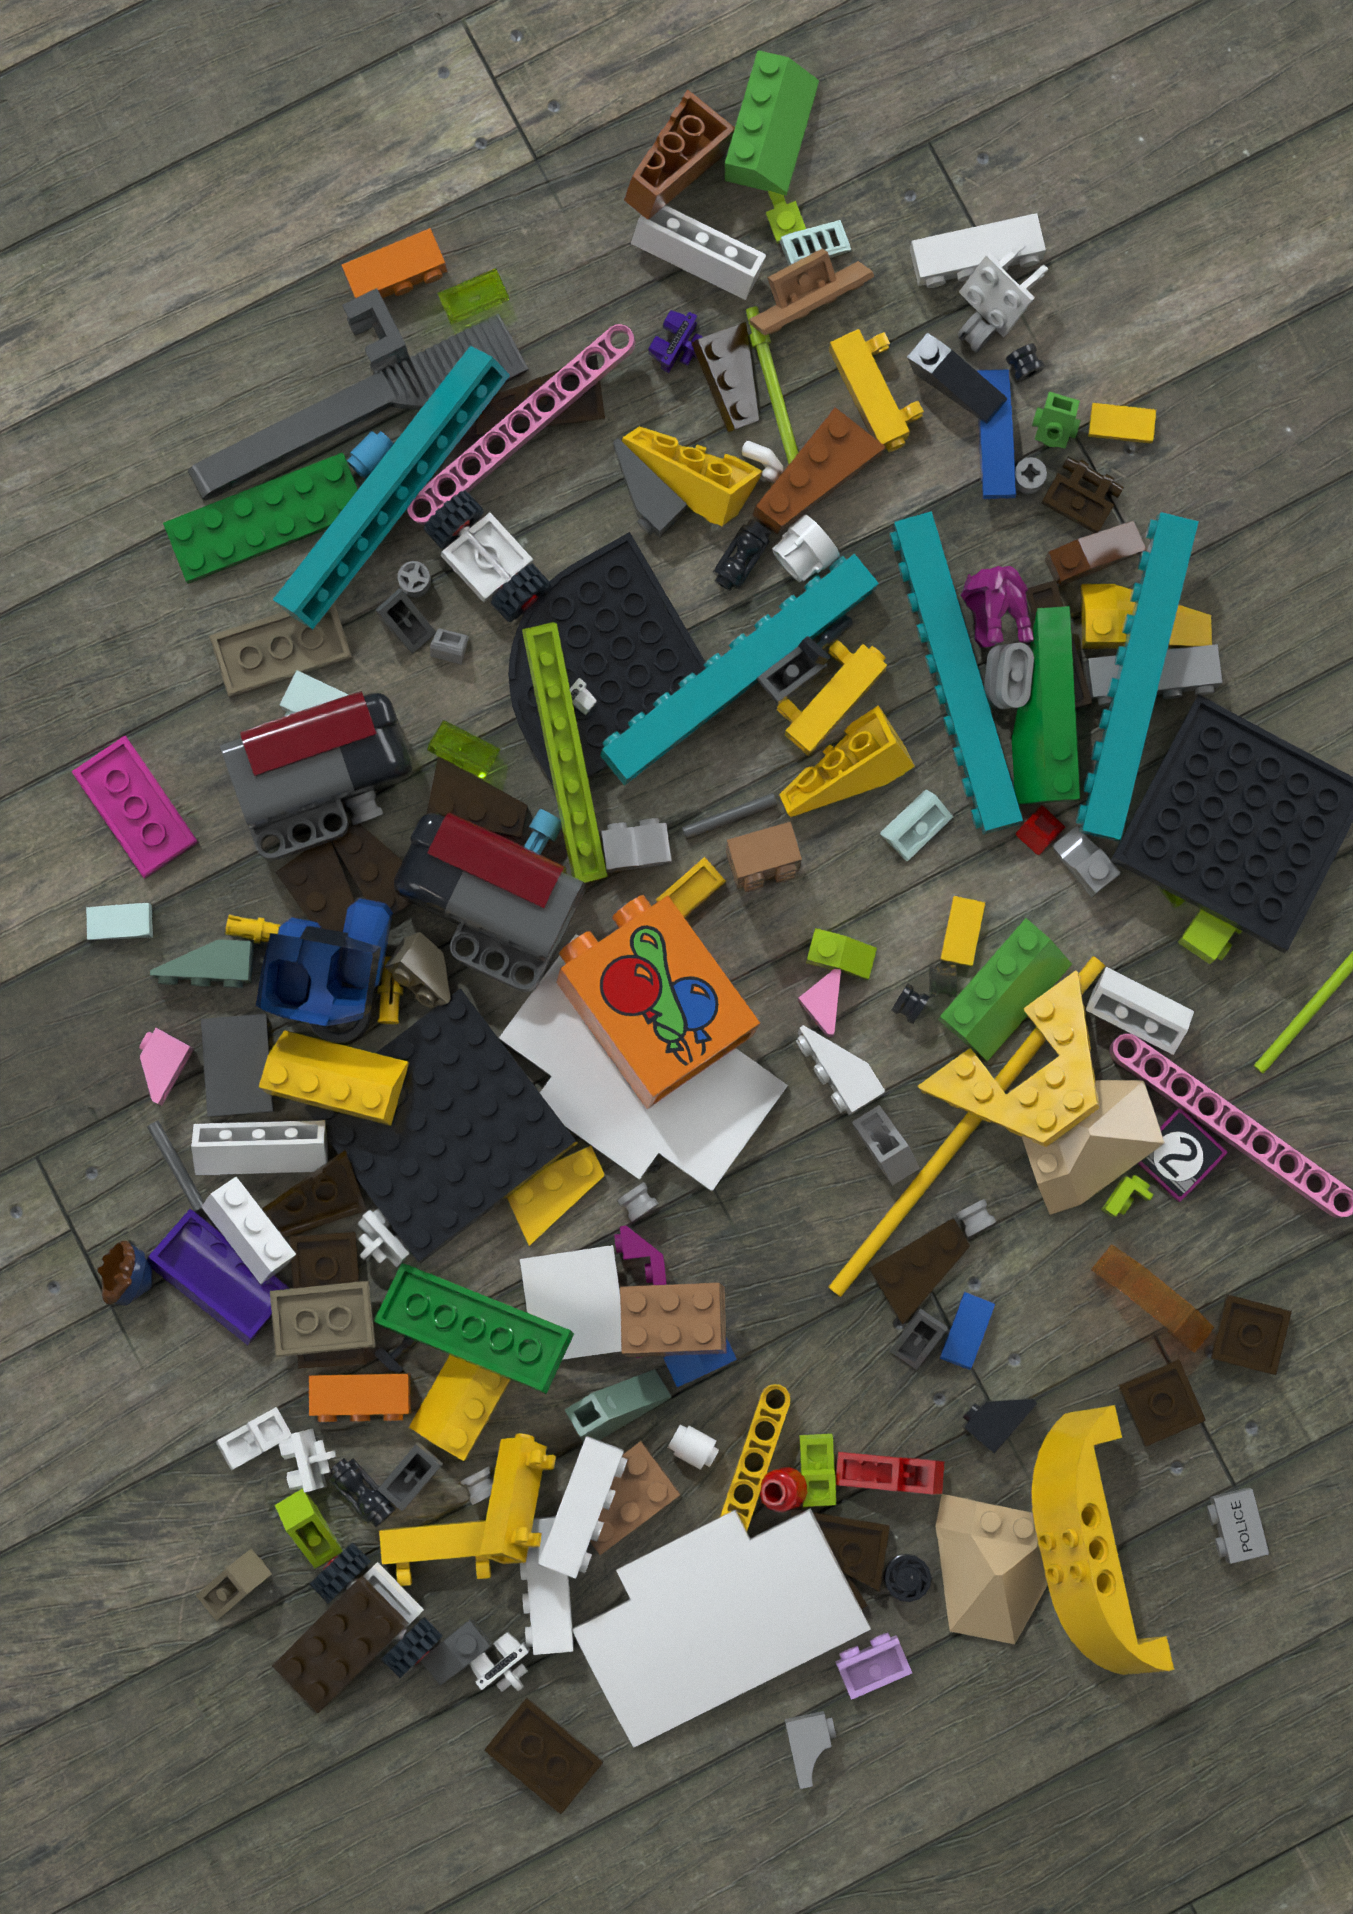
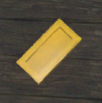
(1122, 423)
(694, 887)
(962, 931)

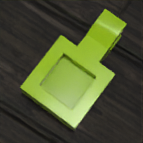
(784, 217)

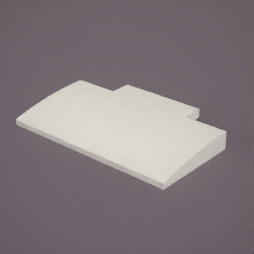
(693, 1127)
(717, 1620)

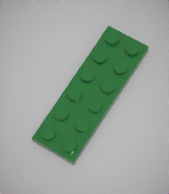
(261, 518)
(474, 1328)

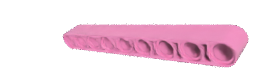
(530, 410)
(1249, 1128)

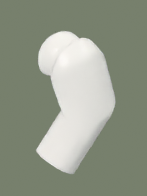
(762, 454)

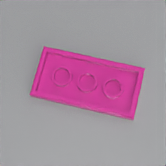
(135, 807)

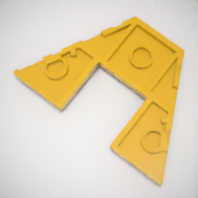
(1051, 1098)

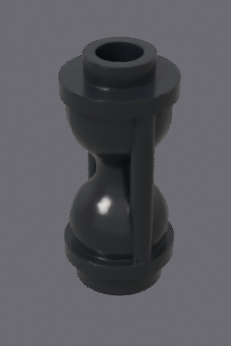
(750, 541)
(371, 1503)

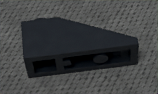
(955, 378)

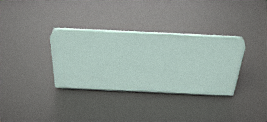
(916, 824)

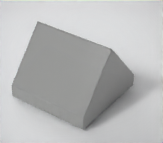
(449, 646)

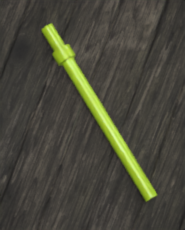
(761, 343)
(1305, 1015)

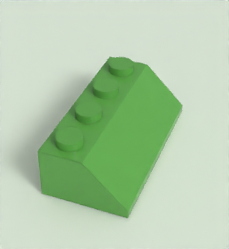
(771, 124)
(1010, 981)

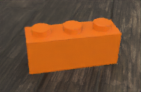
(397, 266)
(359, 1396)

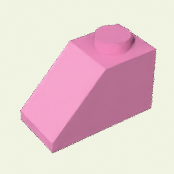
(162, 1062)

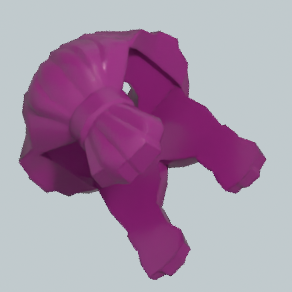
(989, 597)

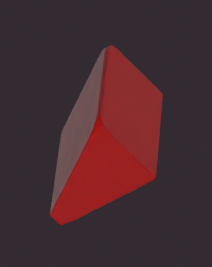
(1040, 830)

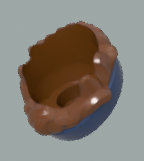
(125, 1274)

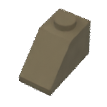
(234, 1584)

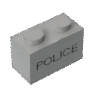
(1238, 1526)

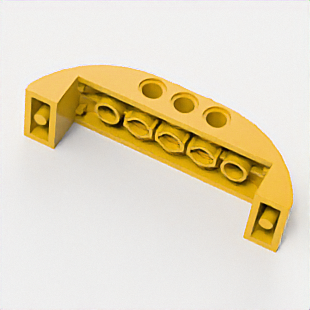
(1081, 1547)

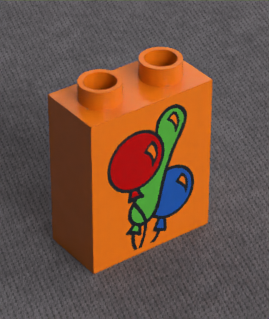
(654, 998)

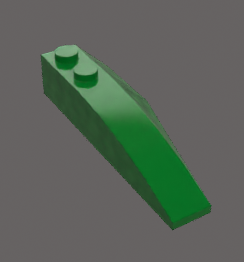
(1046, 725)

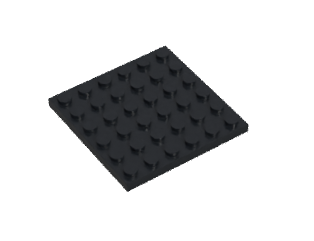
(1239, 824)
(460, 1134)

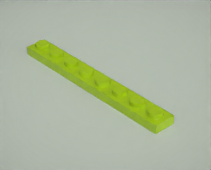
(564, 752)

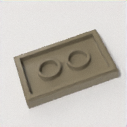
(322, 1318)

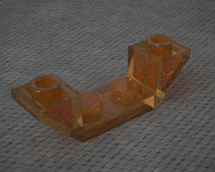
(1153, 1297)

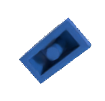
(690, 1367)

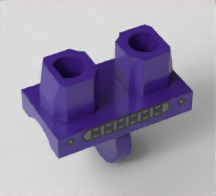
(668, 353)

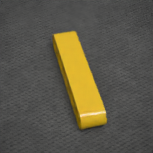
(755, 1445)

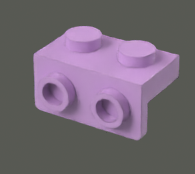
(873, 1666)

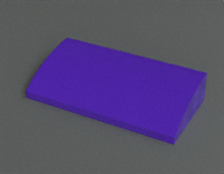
(214, 1277)

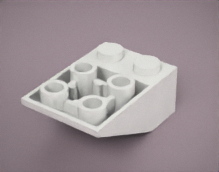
(847, 1075)

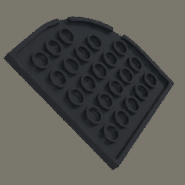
(615, 637)

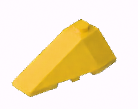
(703, 481)
(1105, 611)
(860, 762)

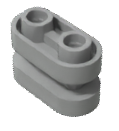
(1009, 675)

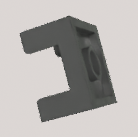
(371, 312)

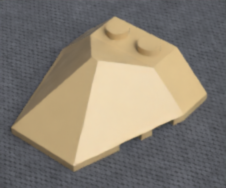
(1098, 1147)
(988, 1567)

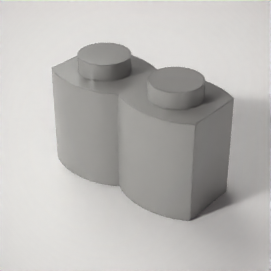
(636, 846)

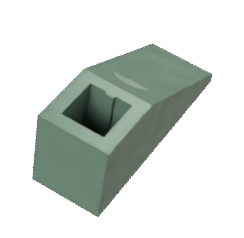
(218, 961)
(617, 1405)

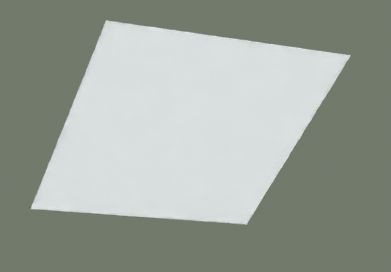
(579, 1294)

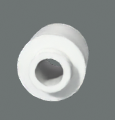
(693, 1446)

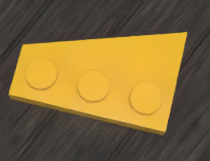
(554, 1192)

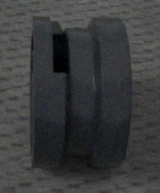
(907, 1577)

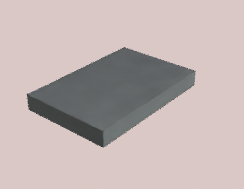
(234, 1064)

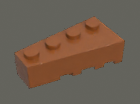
(682, 152)
(824, 463)

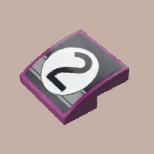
(1184, 1157)

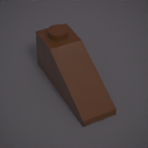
(1094, 553)

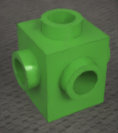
(1056, 420)

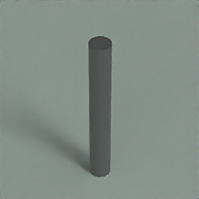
(729, 816)
(176, 1165)

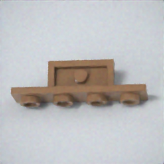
(805, 288)

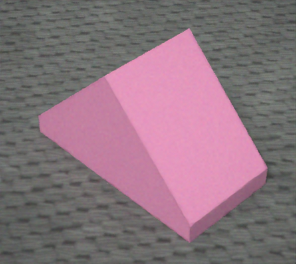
(822, 1002)

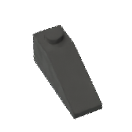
(652, 499)

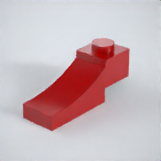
(890, 1473)

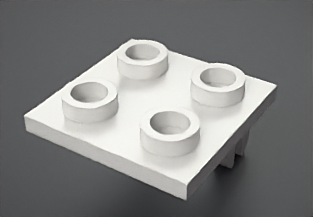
(997, 293)

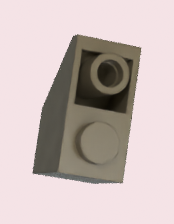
(421, 969)

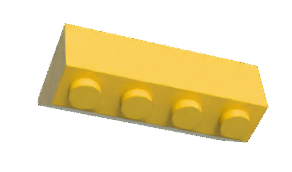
(334, 1077)
(459, 1406)

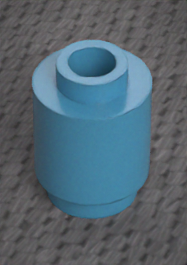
(369, 453)

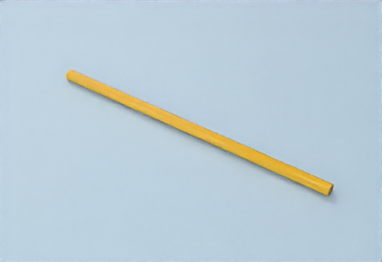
(945, 1152)

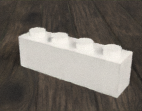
(700, 250)
(961, 251)
(259, 1147)
(581, 1507)
(546, 1600)

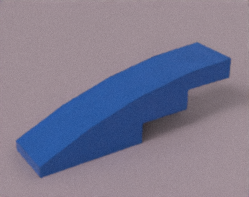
(997, 443)

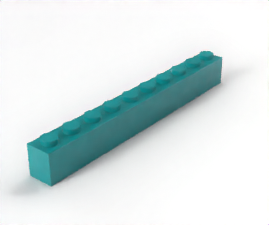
(391, 487)
(738, 669)
(956, 673)
(1137, 677)

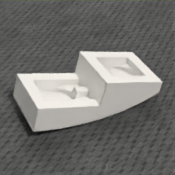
(253, 1438)

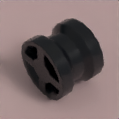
(1025, 362)
(910, 1003)

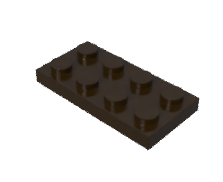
(320, 1262)
(340, 1644)

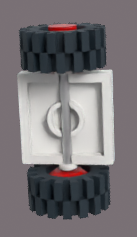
(486, 556)
(417, 1641)

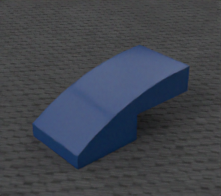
(967, 1331)

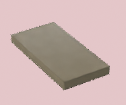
(275, 648)

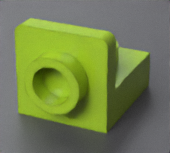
(1120, 1198)

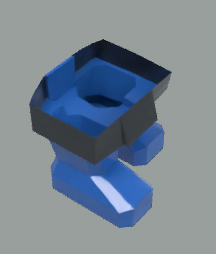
(308, 964)

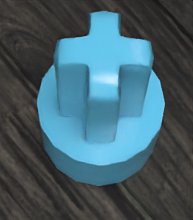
(545, 828)

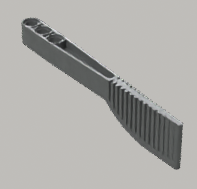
(401, 386)

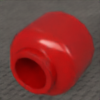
(783, 1489)

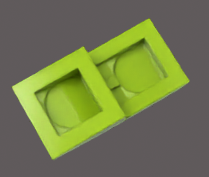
(818, 1469)

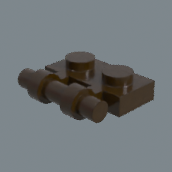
(1079, 503)

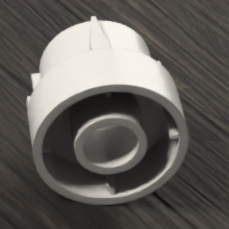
(805, 549)

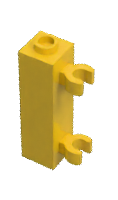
(870, 390)
(836, 698)
(514, 1499)
(432, 1543)

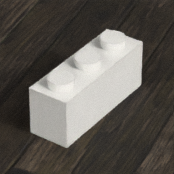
(1139, 1010)
(248, 1230)

